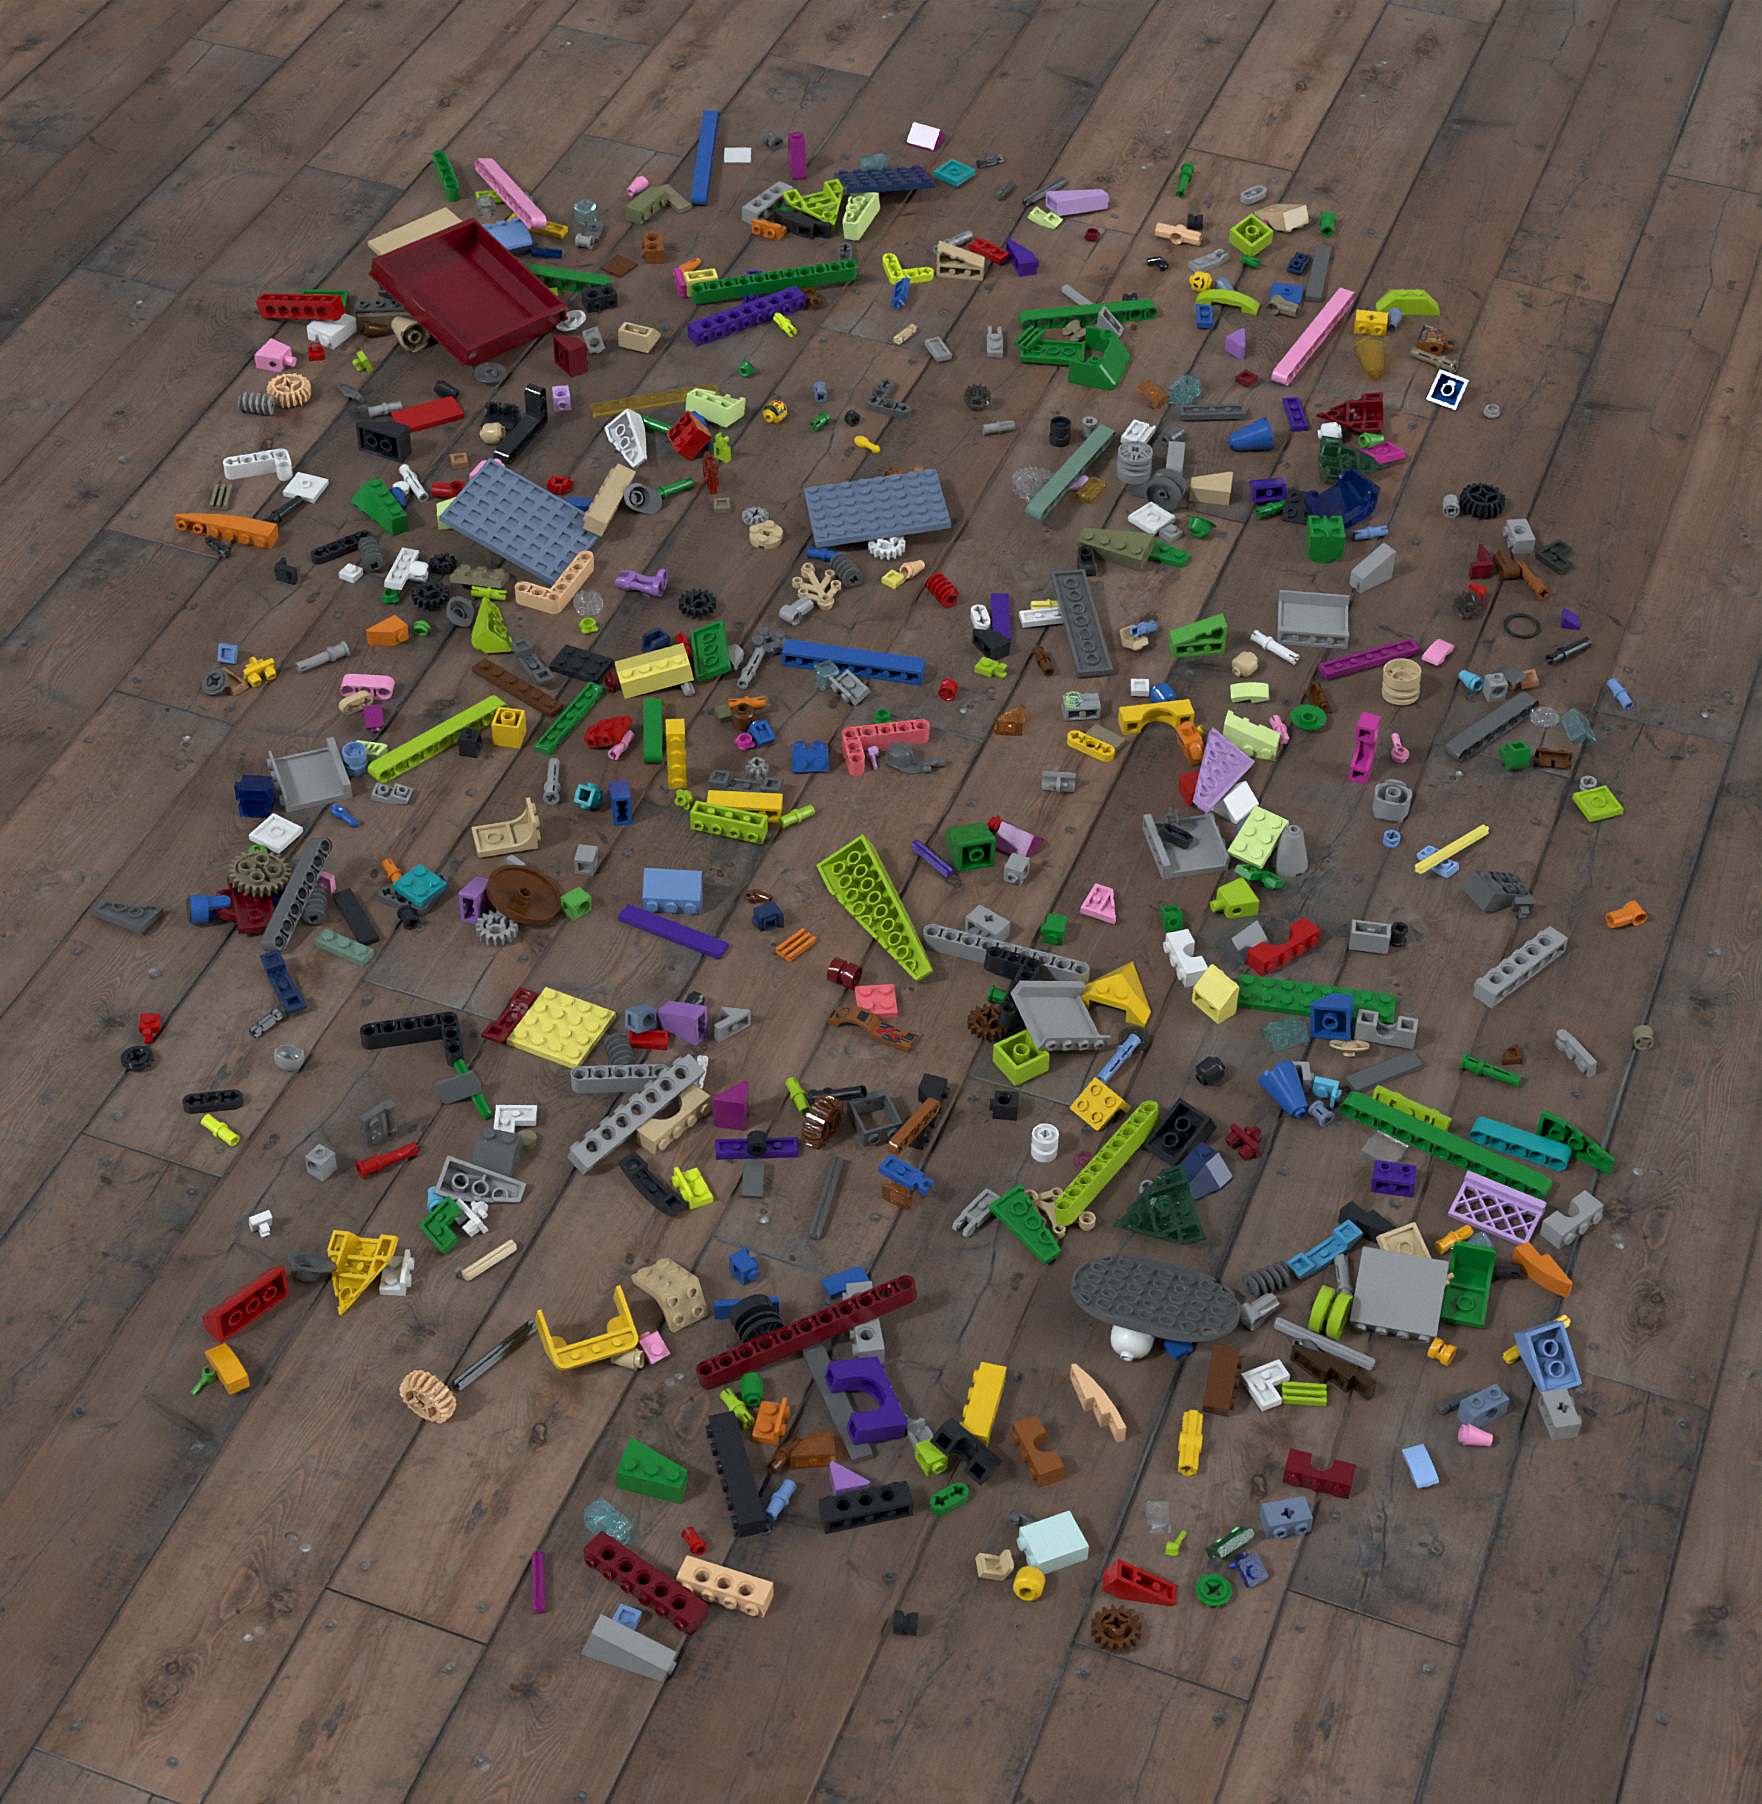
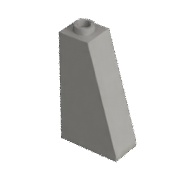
(628, 1649)

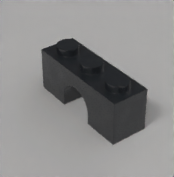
(980, 1460)

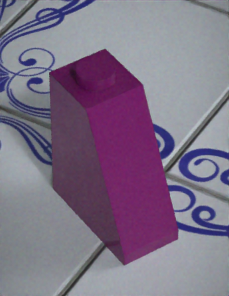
(797, 156)

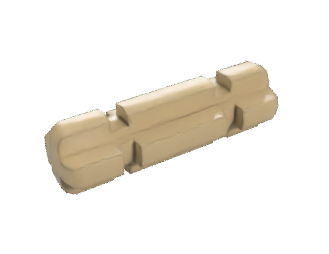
(905, 334)

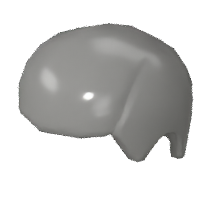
(288, 1057)

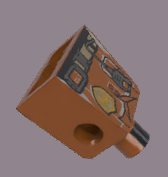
(1433, 341)

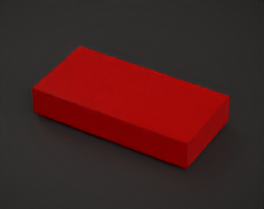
(650, 1039)

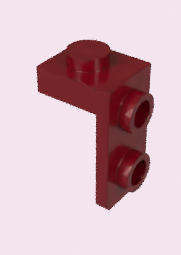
(1482, 568)

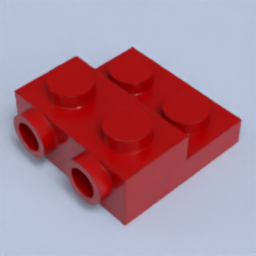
(607, 731)

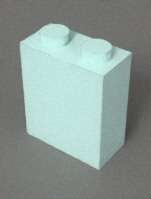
(1053, 1543)

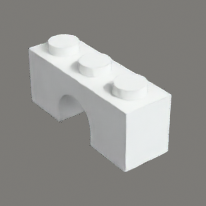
(1179, 948)

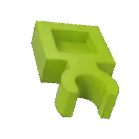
(721, 449)

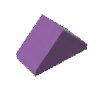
(1236, 343)
(845, 1480)

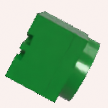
(1324, 539)

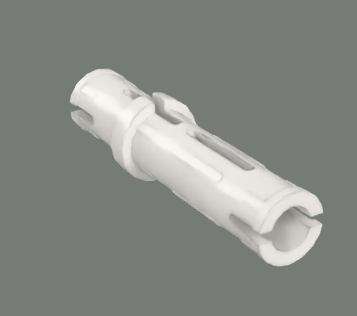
(411, 478)
(1269, 644)

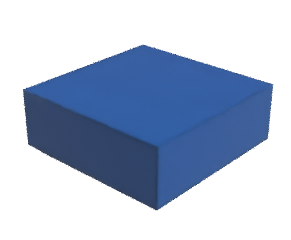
(1177, 1349)

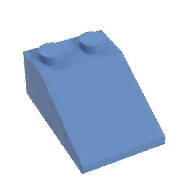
(1548, 1356)

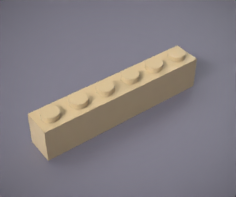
(608, 499)

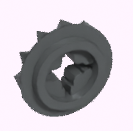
(208, 681)

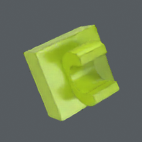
(362, 362)

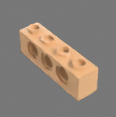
(737, 1584)

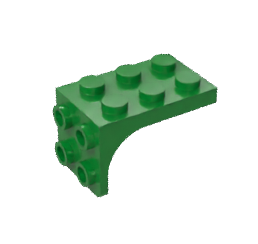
(1469, 1289)

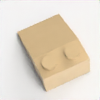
(1284, 216)

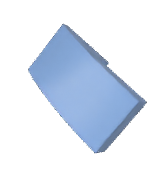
(1444, 868)
(1420, 1466)

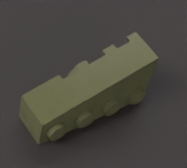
(1119, 547)

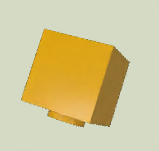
(509, 727)

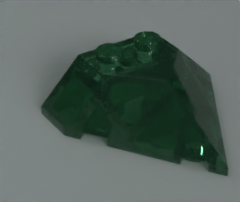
(1336, 457)
(1165, 1210)

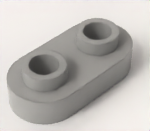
(1253, 194)

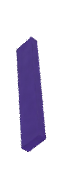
(673, 931)

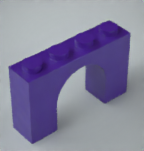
(869, 1377)

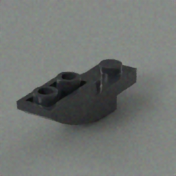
(801, 226)

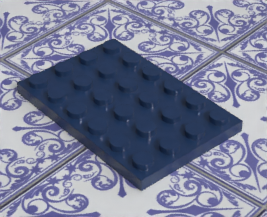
(884, 179)

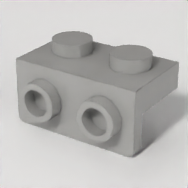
(850, 687)

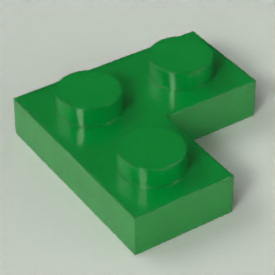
(1251, 872)
(437, 1224)

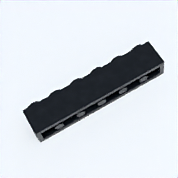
(736, 1474)

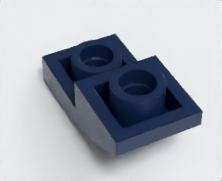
(1298, 263)

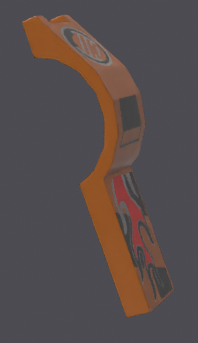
(878, 1030)

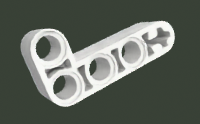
(259, 464)

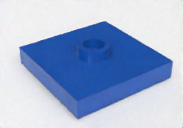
(1289, 292)

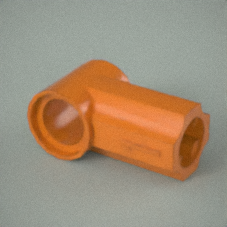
(1628, 914)

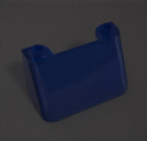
(1352, 498)

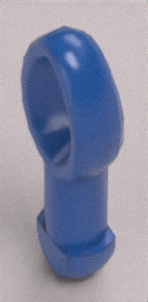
(341, 813)

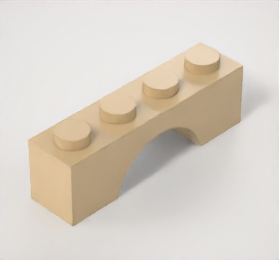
(657, 1134)

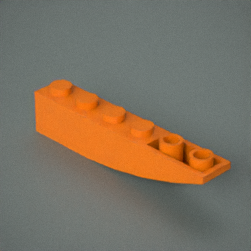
(229, 528)

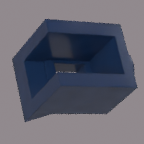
(655, 640)
(767, 917)

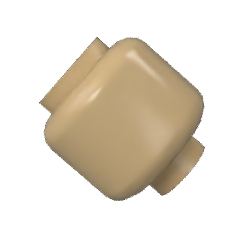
(492, 433)
(1244, 664)

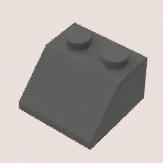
(497, 1151)

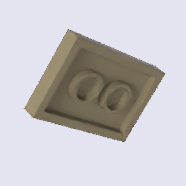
(480, 576)

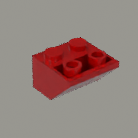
(688, 436)

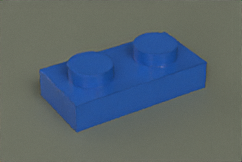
(1204, 316)

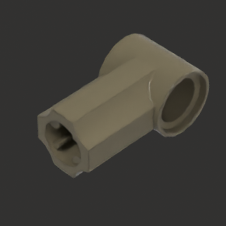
(1279, 305)

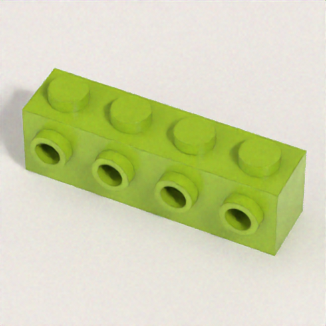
(729, 822)

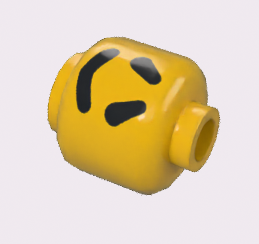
(1201, 281)

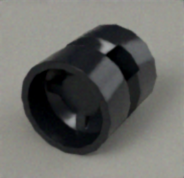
(1060, 431)

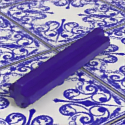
(932, 858)

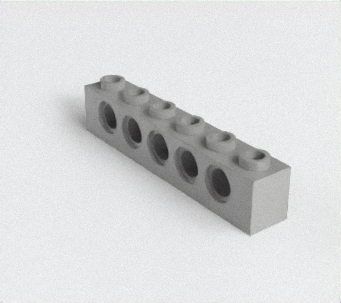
(1520, 966)

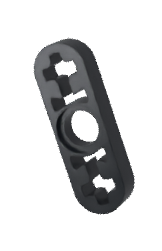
(198, 1107)

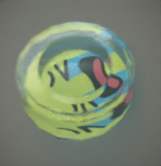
(1073, 699)

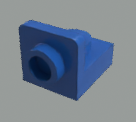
(761, 732)

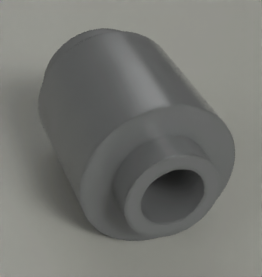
(1174, 433)

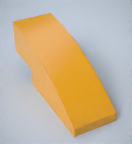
(228, 1368)

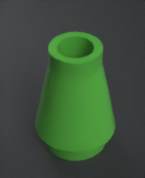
(1370, 440)

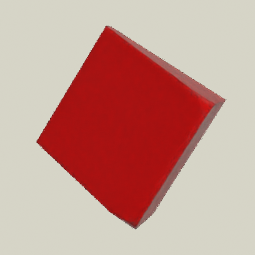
(1481, 590)

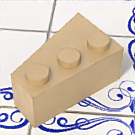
(959, 263)

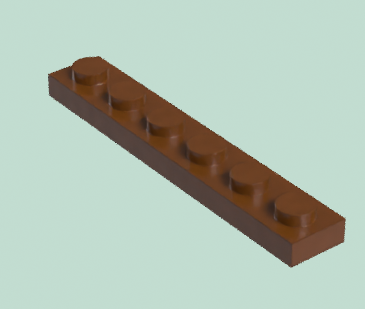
(517, 688)

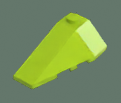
(488, 630)

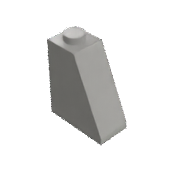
(1373, 569)

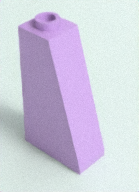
(1076, 201)

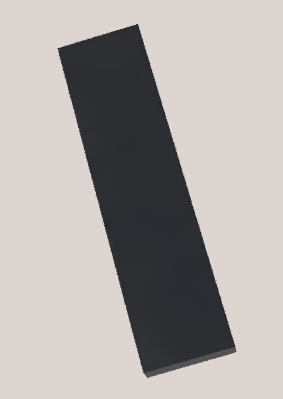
(355, 917)

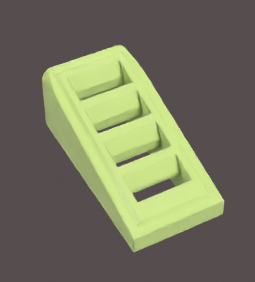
(374, 750)

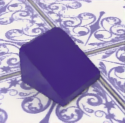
(1569, 620)

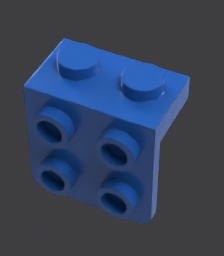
(810, 756)

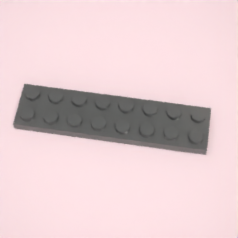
(1081, 623)

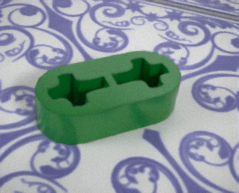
(950, 1500)

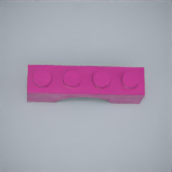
(1366, 737)

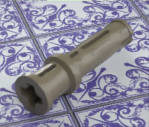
(1440, 362)

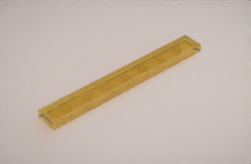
(645, 401)

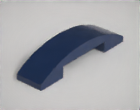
(281, 982)

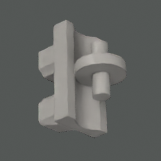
(1058, 781)

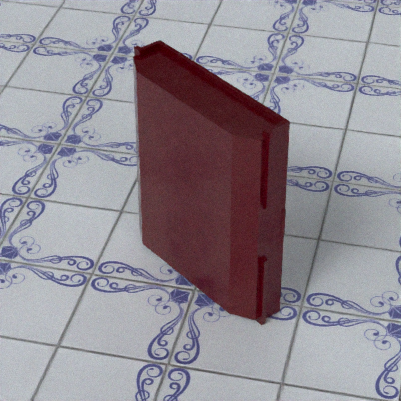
(469, 292)

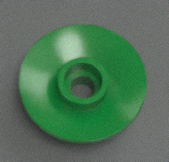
(1308, 717)

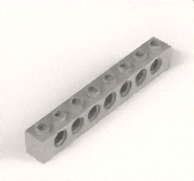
(586, 1160)

